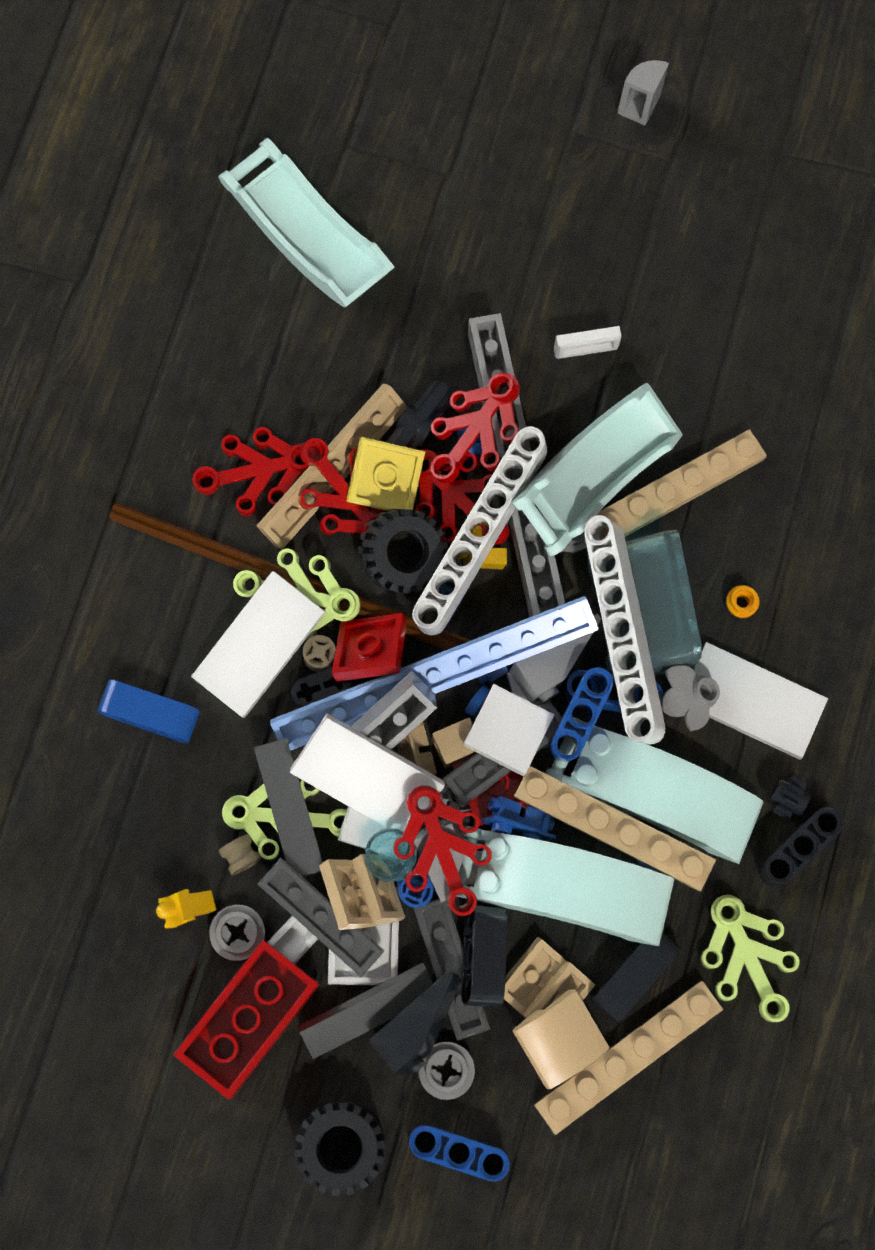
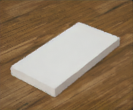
(258, 644)
(761, 702)
(362, 773)

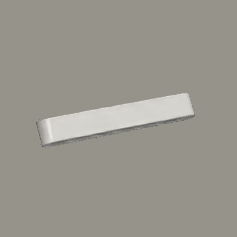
(481, 514)
(635, 640)

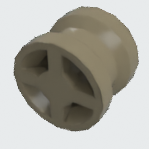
(316, 648)
(240, 854)

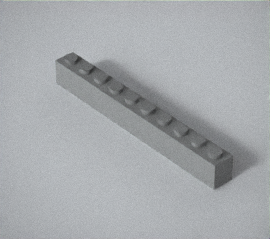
(536, 566)

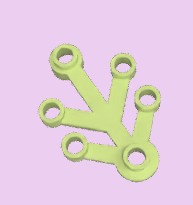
(330, 601)
(255, 813)
(746, 953)

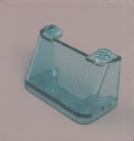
(663, 602)

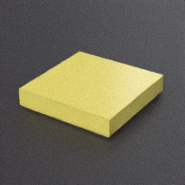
(385, 475)

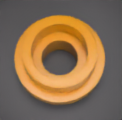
(744, 592)

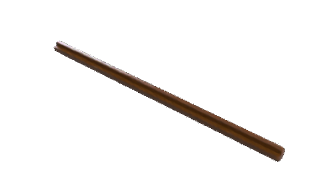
(244, 561)

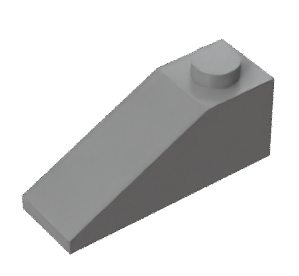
(544, 672)

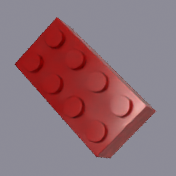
(246, 1020)

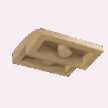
(358, 896)
(541, 979)
(561, 1039)

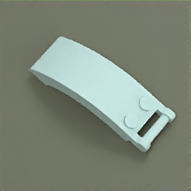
(306, 226)
(597, 466)
(662, 791)
(570, 886)

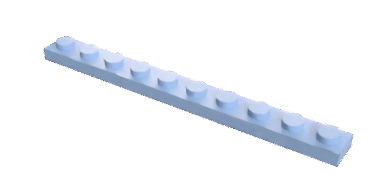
(446, 668)

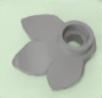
(685, 696)

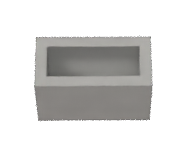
(642, 90)

